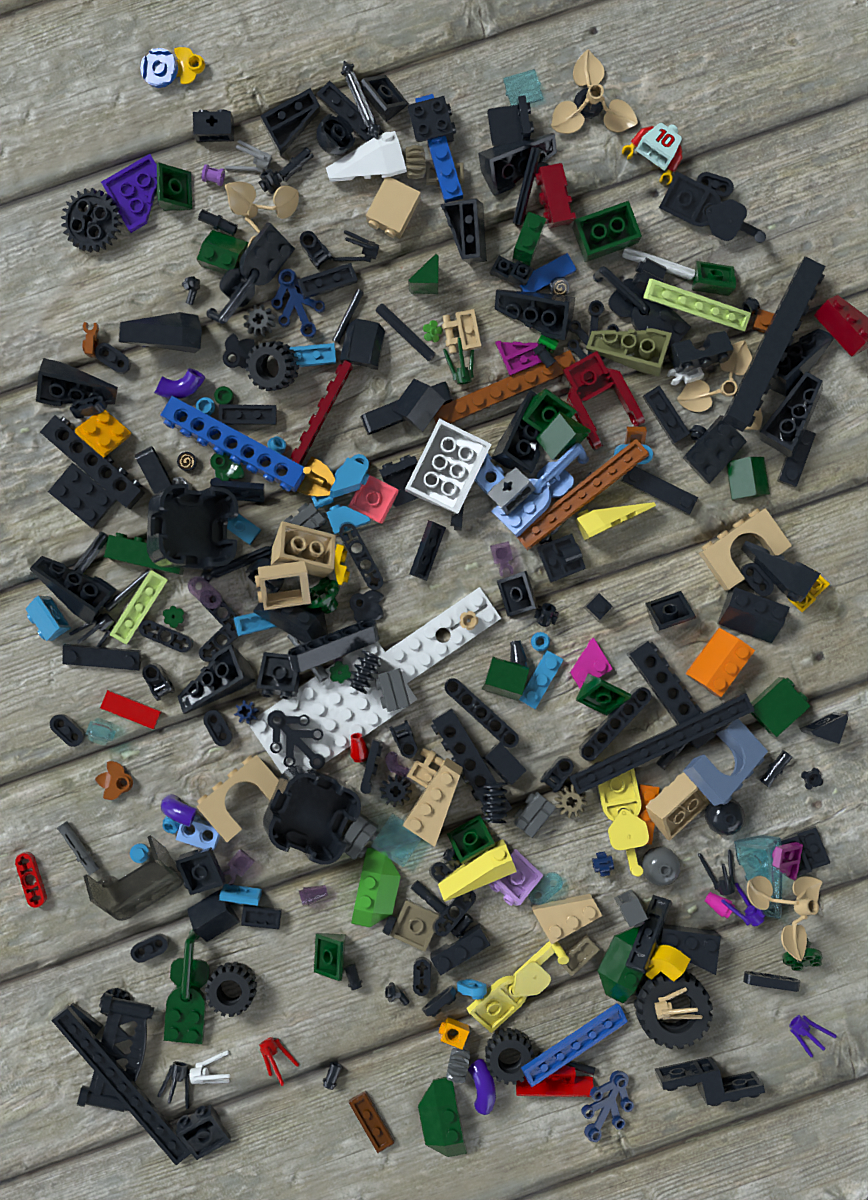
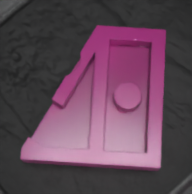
(591, 662)

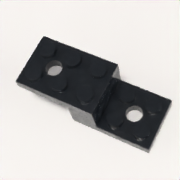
(708, 1078)

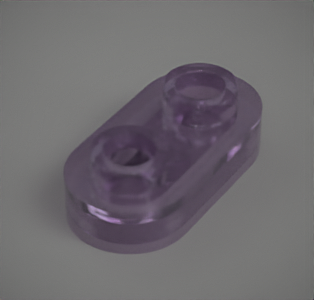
(205, 592)

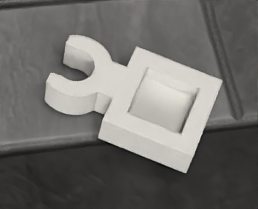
(688, 377)

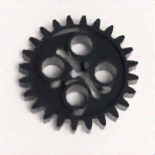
(76, 215)

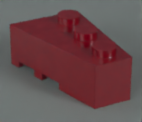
(554, 195)
(844, 324)

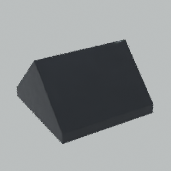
(383, 96)
(418, 404)
(517, 593)
(669, 611)
(828, 727)
(212, 916)

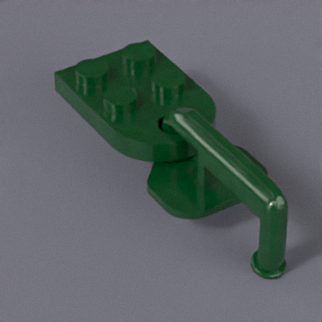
(185, 1014)

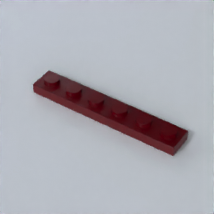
(324, 405)

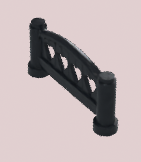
(119, 1013)

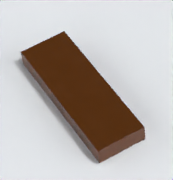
(371, 1121)

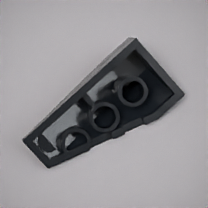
(541, 311)
(169, 331)
(799, 359)
(791, 579)

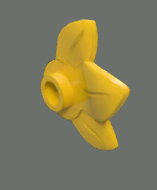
(185, 61)

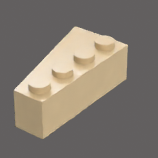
(432, 807)

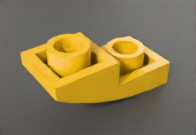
(341, 572)
(820, 584)

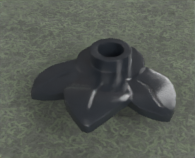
(239, 349)
(370, 608)

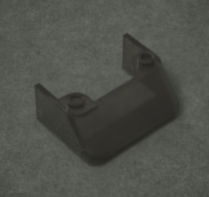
(139, 888)

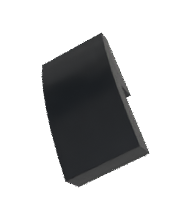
(511, 272)

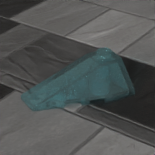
(757, 860)

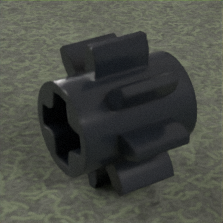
(270, 181)
(546, 614)

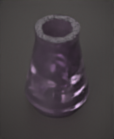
(312, 894)

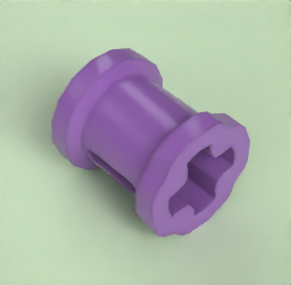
(213, 175)

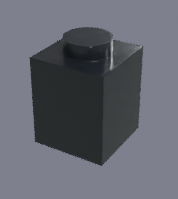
(597, 606)

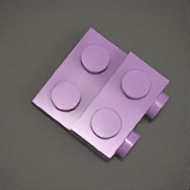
(519, 884)

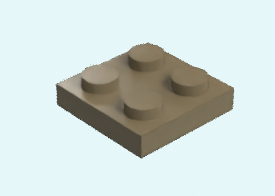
(414, 925)

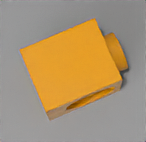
(459, 1039)

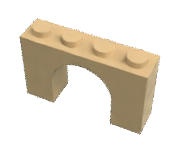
(718, 556)
(213, 806)

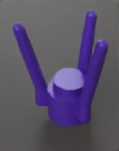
(752, 915)
(800, 1026)

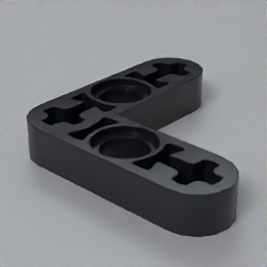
(226, 630)
(457, 902)

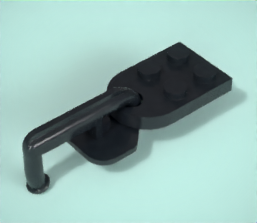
(688, 201)
(267, 256)
(629, 303)

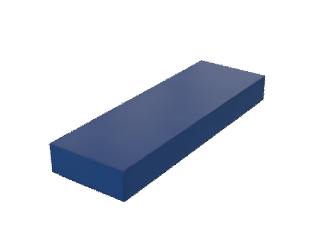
(543, 276)

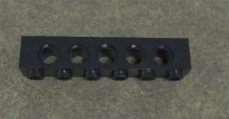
(54, 431)
(638, 657)
(448, 719)

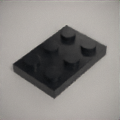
(714, 450)
(82, 495)

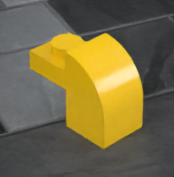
(668, 961)

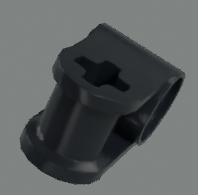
(316, 251)
(158, 682)
(404, 738)
(557, 774)

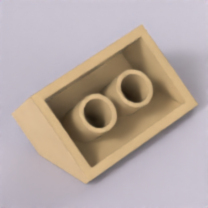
(305, 544)
(676, 806)

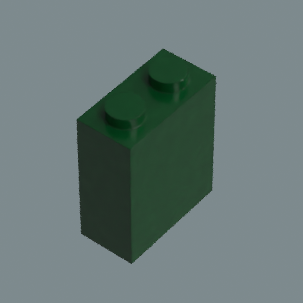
(529, 238)
(779, 706)

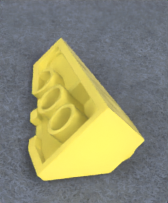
(602, 519)
(478, 871)

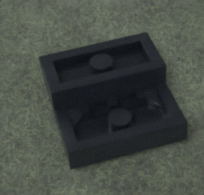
(813, 849)

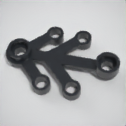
(593, 327)
(294, 737)

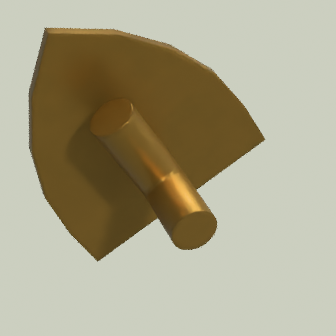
(317, 479)

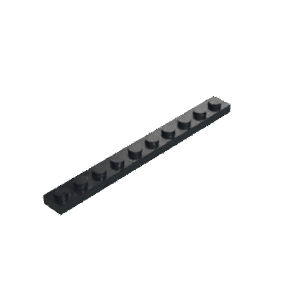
(661, 743)
(120, 1084)

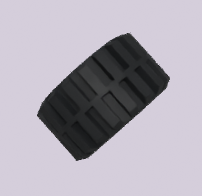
(258, 365)
(221, 1001)
(506, 1040)

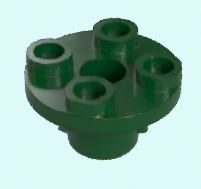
(324, 595)
(811, 958)

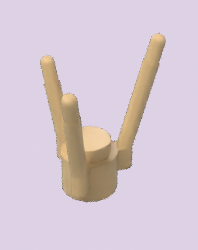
(665, 1011)

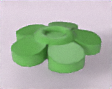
(432, 331)

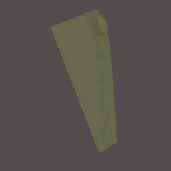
(635, 349)

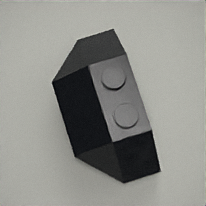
(297, 620)

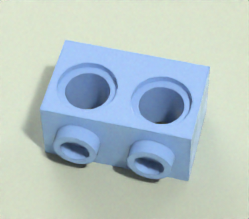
(488, 468)
(198, 837)

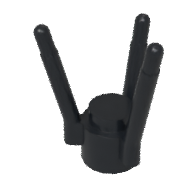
(369, 249)
(104, 622)
(725, 883)
(178, 1071)

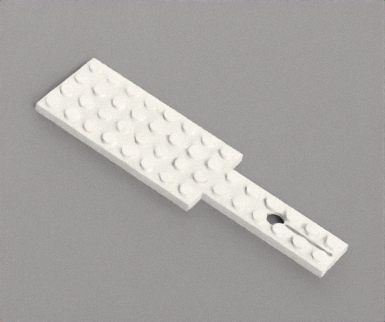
(346, 711)

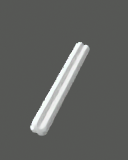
(672, 268)

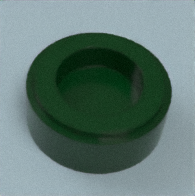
(224, 395)

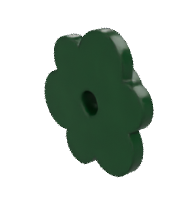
(168, 614)
(335, 676)

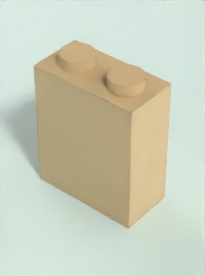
(393, 207)

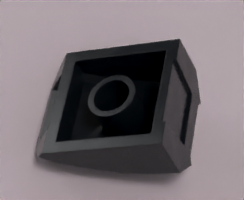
(363, 343)

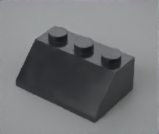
(753, 615)

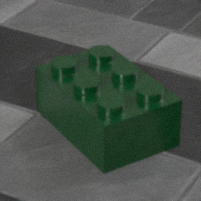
(606, 231)

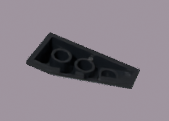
(507, 163)
(64, 384)
(519, 442)
(77, 591)
(221, 677)

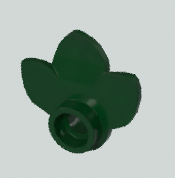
(227, 469)

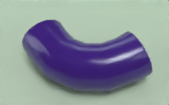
(180, 388)
(178, 811)
(484, 1085)

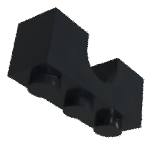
(687, 357)
(468, 945)

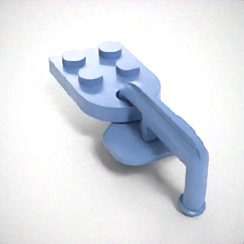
(551, 482)

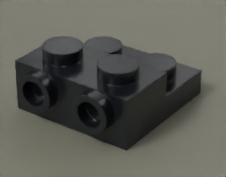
(277, 677)
(200, 870)
(202, 1132)

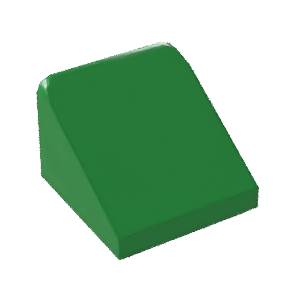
(550, 343)

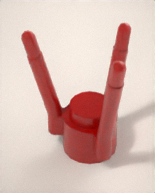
(269, 1049)

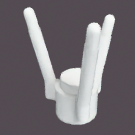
(201, 1075)

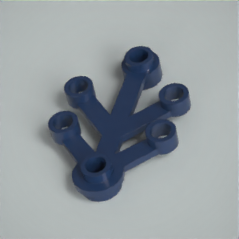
(295, 300)
(616, 1085)

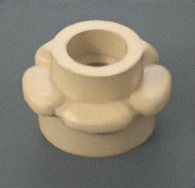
(468, 625)

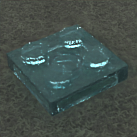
(396, 840)

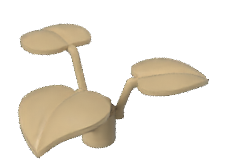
(590, 72)
(243, 194)
(697, 396)
(807, 892)

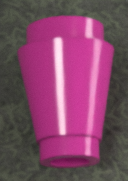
(715, 903)

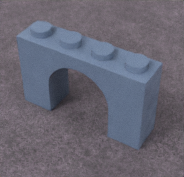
(747, 754)

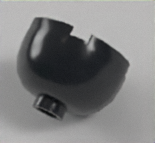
(335, 135)
(274, 584)
(725, 818)

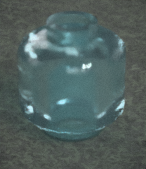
(100, 731)

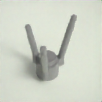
(261, 158)

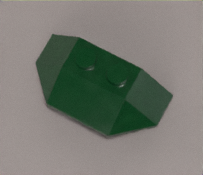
(615, 977)
(442, 1119)

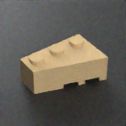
(566, 915)

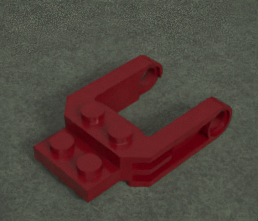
(591, 377)

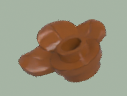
(112, 780)

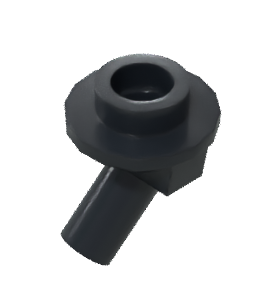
(191, 284)
(451, 857)
(393, 992)

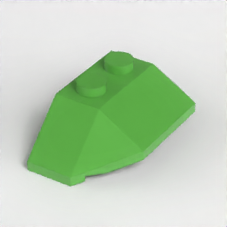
(376, 889)

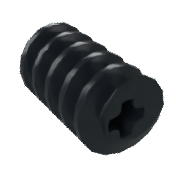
(364, 671)
(495, 802)

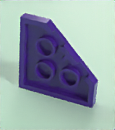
(134, 191)

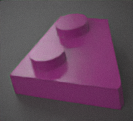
(517, 355)
(787, 859)

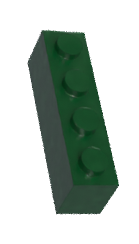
(133, 552)

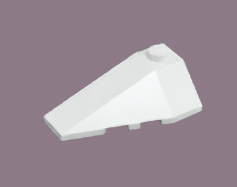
(372, 158)

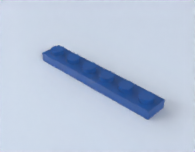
(443, 165)
(574, 1045)

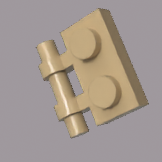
(467, 329)
(421, 771)

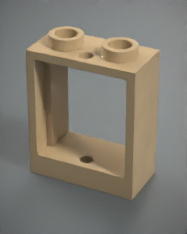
(286, 598)

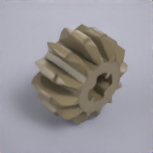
(415, 162)
(566, 807)

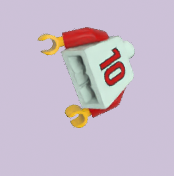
(660, 146)

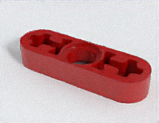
(26, 887)

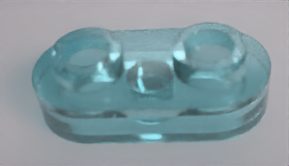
(545, 888)

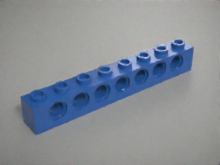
(176, 409)

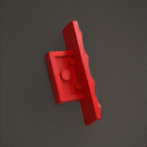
(558, 1084)

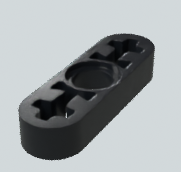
(154, 625)
(771, 981)

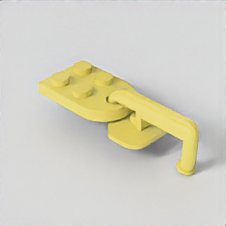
(626, 829)
(511, 991)

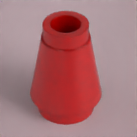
(359, 750)

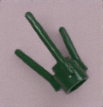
(463, 375)

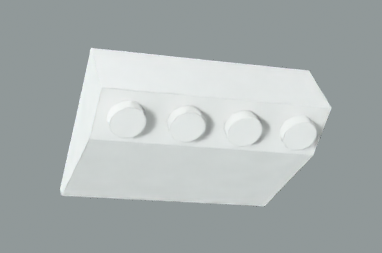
(448, 467)

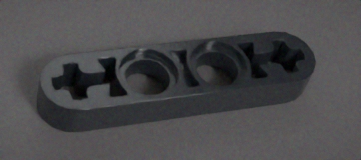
(360, 556)

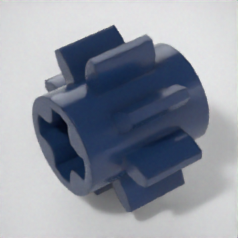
(250, 716)
(603, 864)

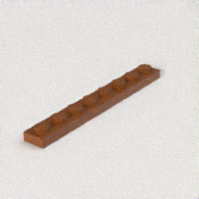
(503, 389)
(583, 493)

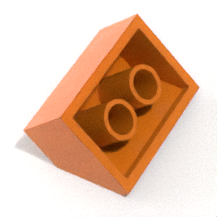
(720, 662)

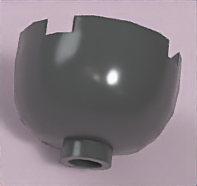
(661, 866)

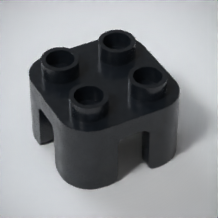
(191, 527)
(310, 814)

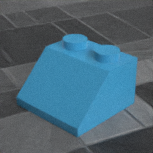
(47, 618)

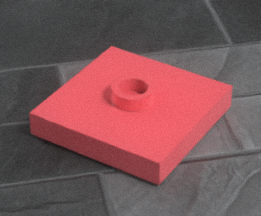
(374, 499)

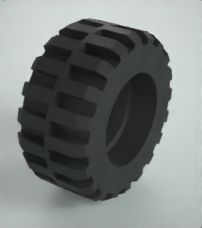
(675, 1033)

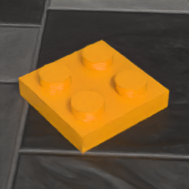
(103, 433)

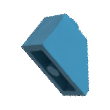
(349, 478)
(339, 515)

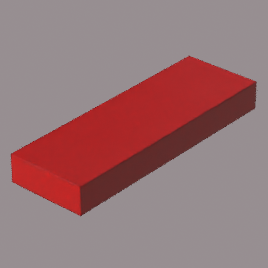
(130, 709)

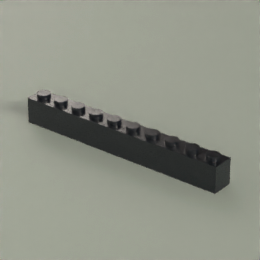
(773, 344)

